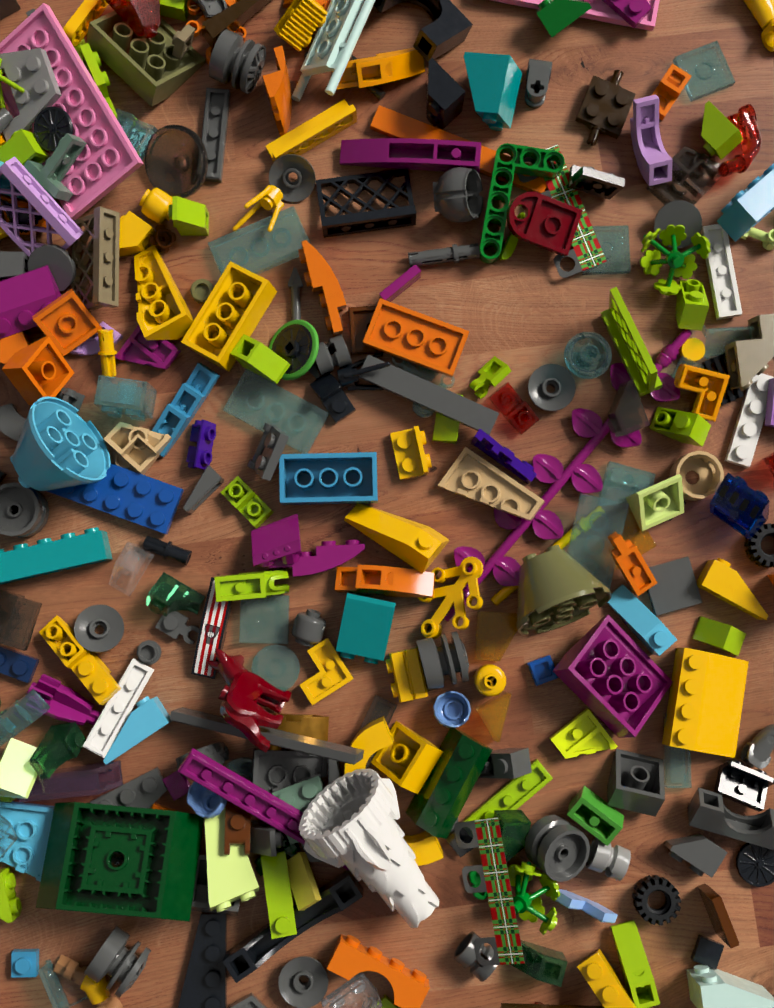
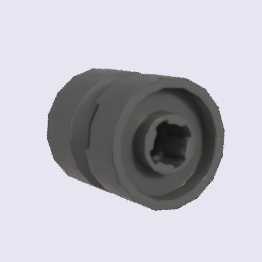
(340, 357)
(466, 956)

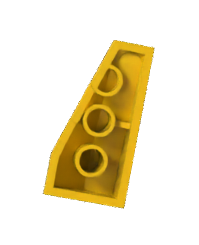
(161, 307)
(405, 538)

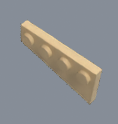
(486, 484)

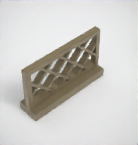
(104, 253)

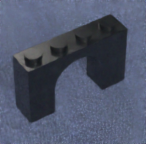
(444, 33)

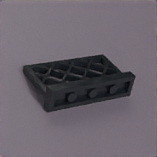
(368, 218)

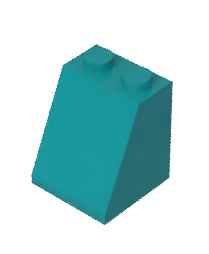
(494, 87)
(365, 628)

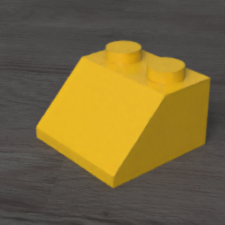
(408, 758)

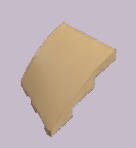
(135, 447)

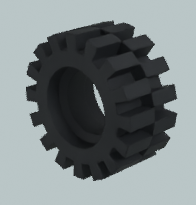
(754, 546)
(671, 900)

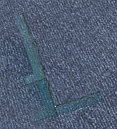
(719, 337)
(54, 988)

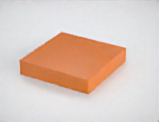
(67, 322)

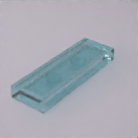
(677, 765)

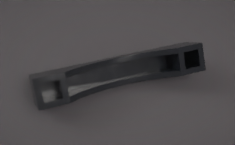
(259, 947)

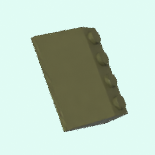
(140, 61)

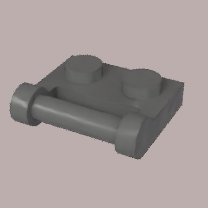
(268, 451)

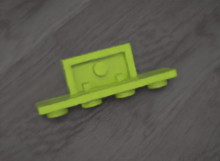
(92, 63)

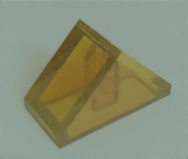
(494, 713)

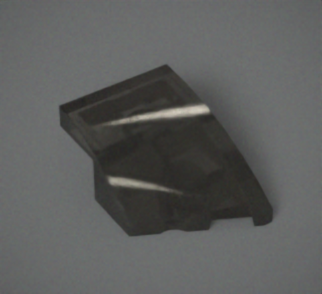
(691, 178)
(17, 619)

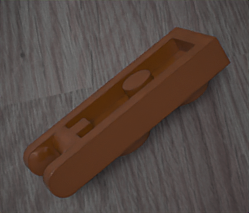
(237, 828)

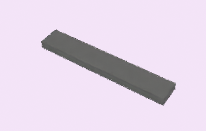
(430, 396)

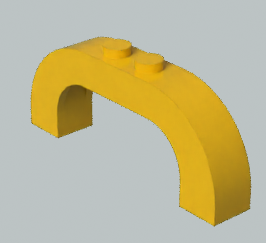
(372, 738)

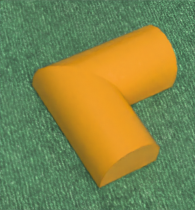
(709, 388)

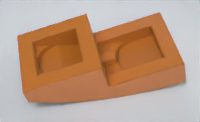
(670, 88)

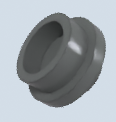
(149, 652)

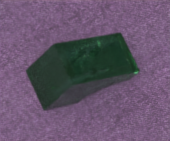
(172, 595)
(58, 746)

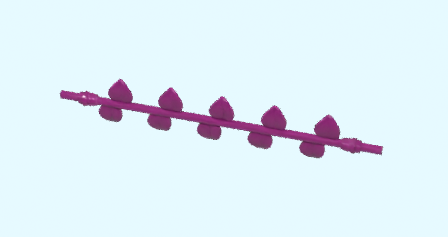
(584, 476)

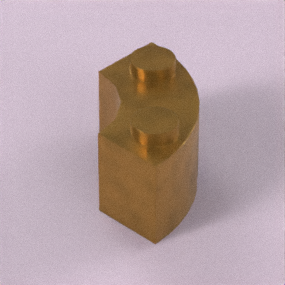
(304, 724)

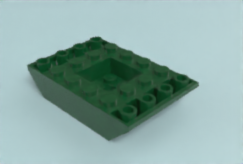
(157, 868)

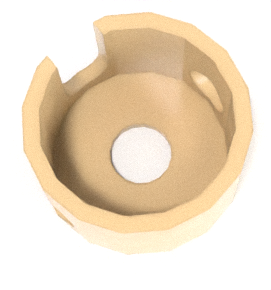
(709, 477)

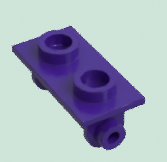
(204, 434)

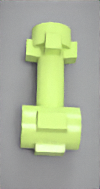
(767, 238)

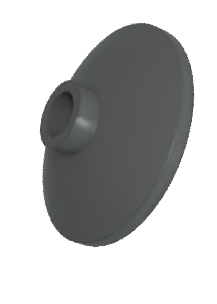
(296, 189)
(557, 377)
(94, 617)
(299, 993)

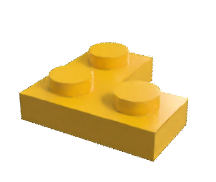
(332, 672)

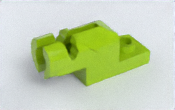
(250, 585)

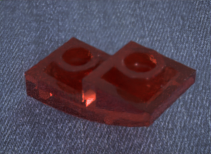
(512, 407)

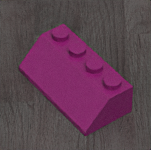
(24, 297)

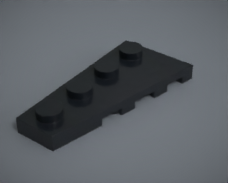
(206, 974)

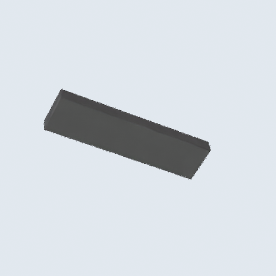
(215, 130)

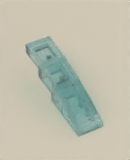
(21, 715)

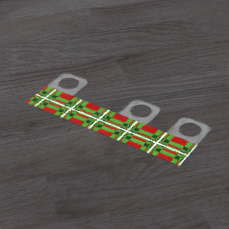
(586, 248)
(496, 883)

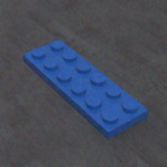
(129, 497)

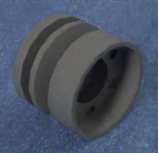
(237, 61)
(443, 660)
(117, 962)

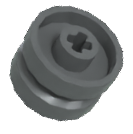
(32, 510)
(557, 848)

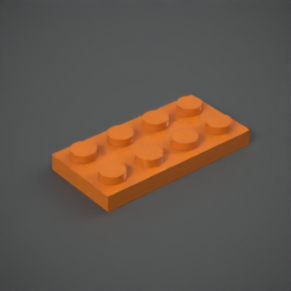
(415, 337)

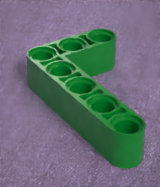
(503, 192)

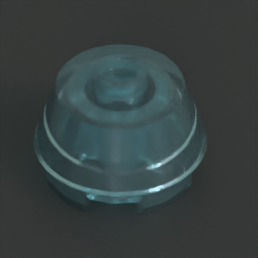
(588, 355)

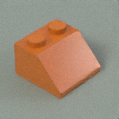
(38, 370)

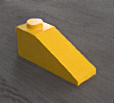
(728, 586)

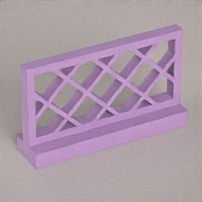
(42, 202)

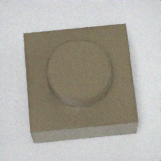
(182, 41)

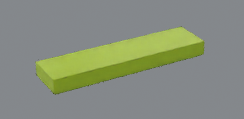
(513, 793)

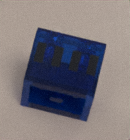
(740, 506)

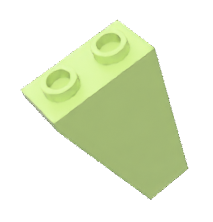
(229, 875)

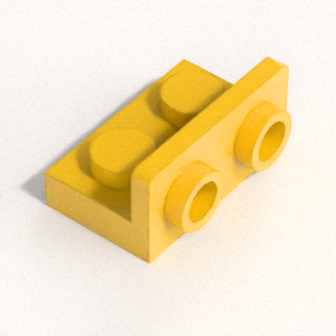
(409, 453)

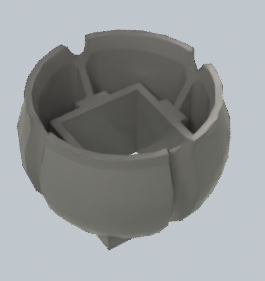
(458, 195)

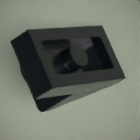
(332, 397)

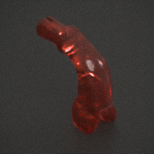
(745, 121)

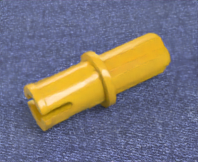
(107, 352)

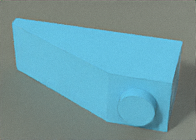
(641, 621)
(141, 723)

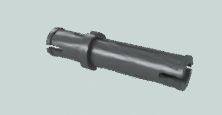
(443, 255)

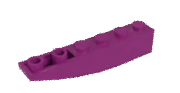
(411, 153)

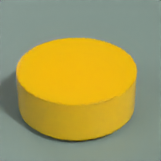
(693, 349)

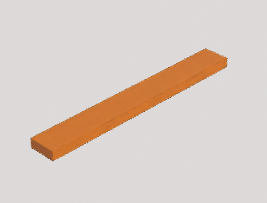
(401, 126)

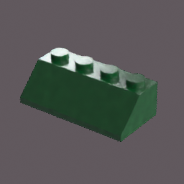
(449, 783)

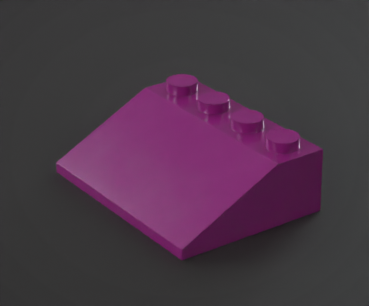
(614, 678)

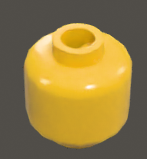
(156, 205)
(481, 679)

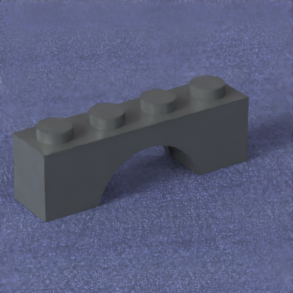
(710, 814)

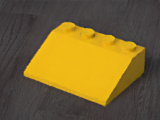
(705, 702)

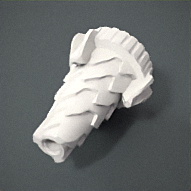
(356, 828)

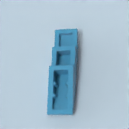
(185, 404)

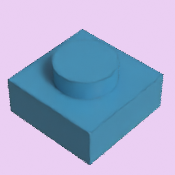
(24, 963)

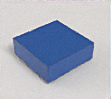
(542, 670)

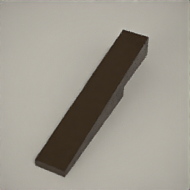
(230, 19)

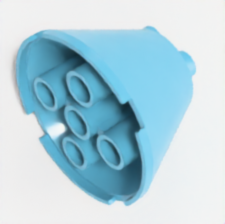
(59, 448)

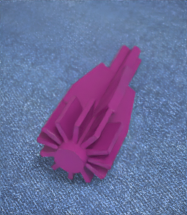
(64, 702)

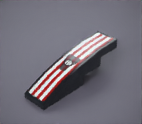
(211, 633)

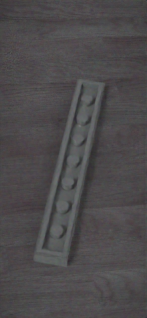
(276, 737)

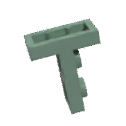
(57, 166)

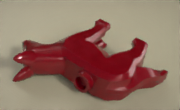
(242, 697)

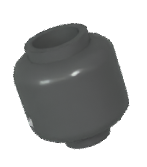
(308, 627)

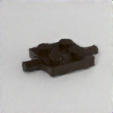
(605, 107)

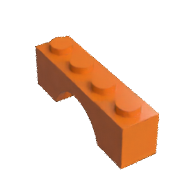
(352, 958)

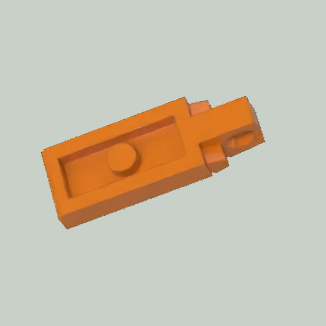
(631, 564)

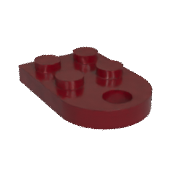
(546, 222)

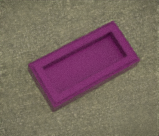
(401, 284)

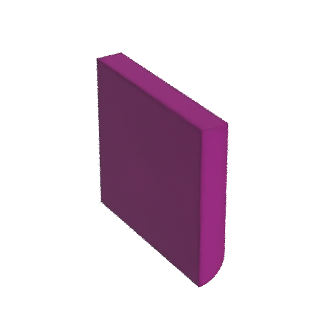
(176, 785)

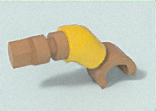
(95, 991)

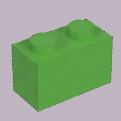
(595, 815)

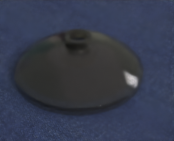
(165, 161)

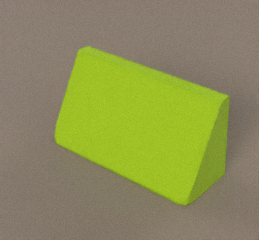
(445, 429)

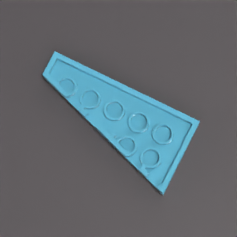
(32, 828)

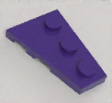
(503, 456)

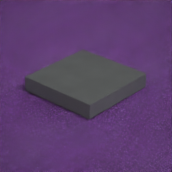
(674, 588)

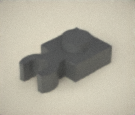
(175, 625)

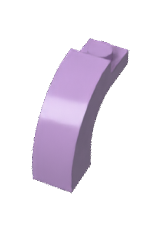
(647, 143)

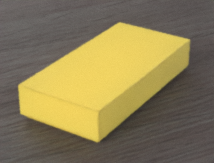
(302, 881)

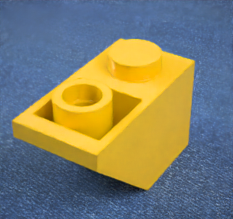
(133, 234)

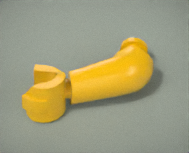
(764, 14)

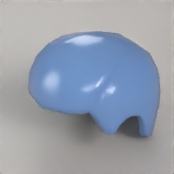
(452, 709)
(204, 801)

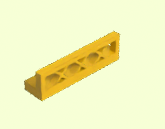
(314, 131)

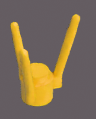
(269, 199)

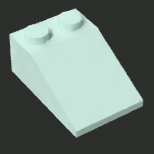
(723, 990)

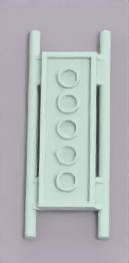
(329, 47)

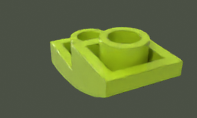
(247, 502)

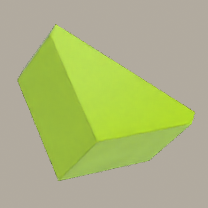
(719, 635)

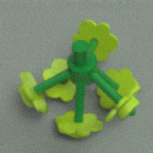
(680, 263)
(529, 904)

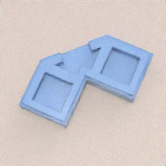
(590, 907)

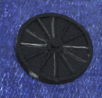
(51, 126)
(756, 865)

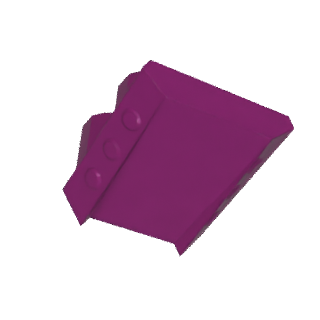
(277, 542)

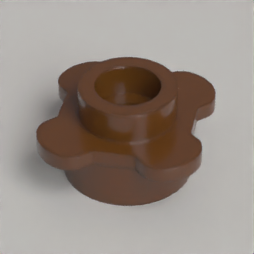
(169, 238)

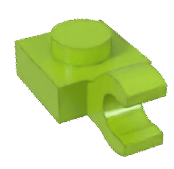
(491, 373)

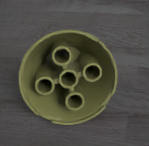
(555, 591)

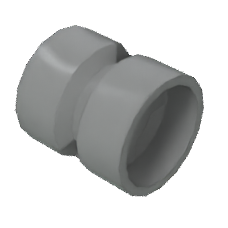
(609, 859)

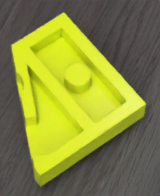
(582, 736)

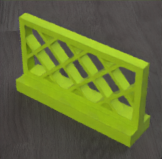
(630, 345)

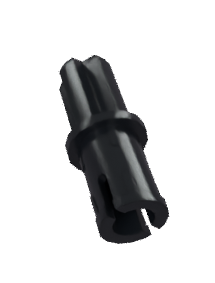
(167, 550)

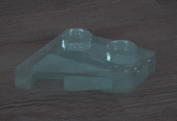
(624, 481)

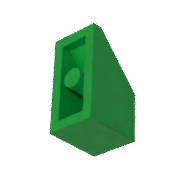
(560, 13)

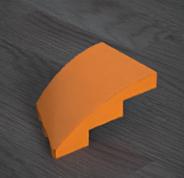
(279, 92)

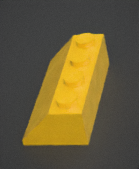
(228, 313)

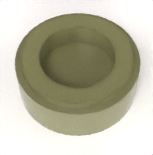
(201, 290)

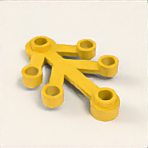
(454, 595)

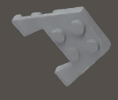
(33, 73)

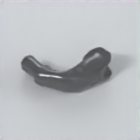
(759, 749)

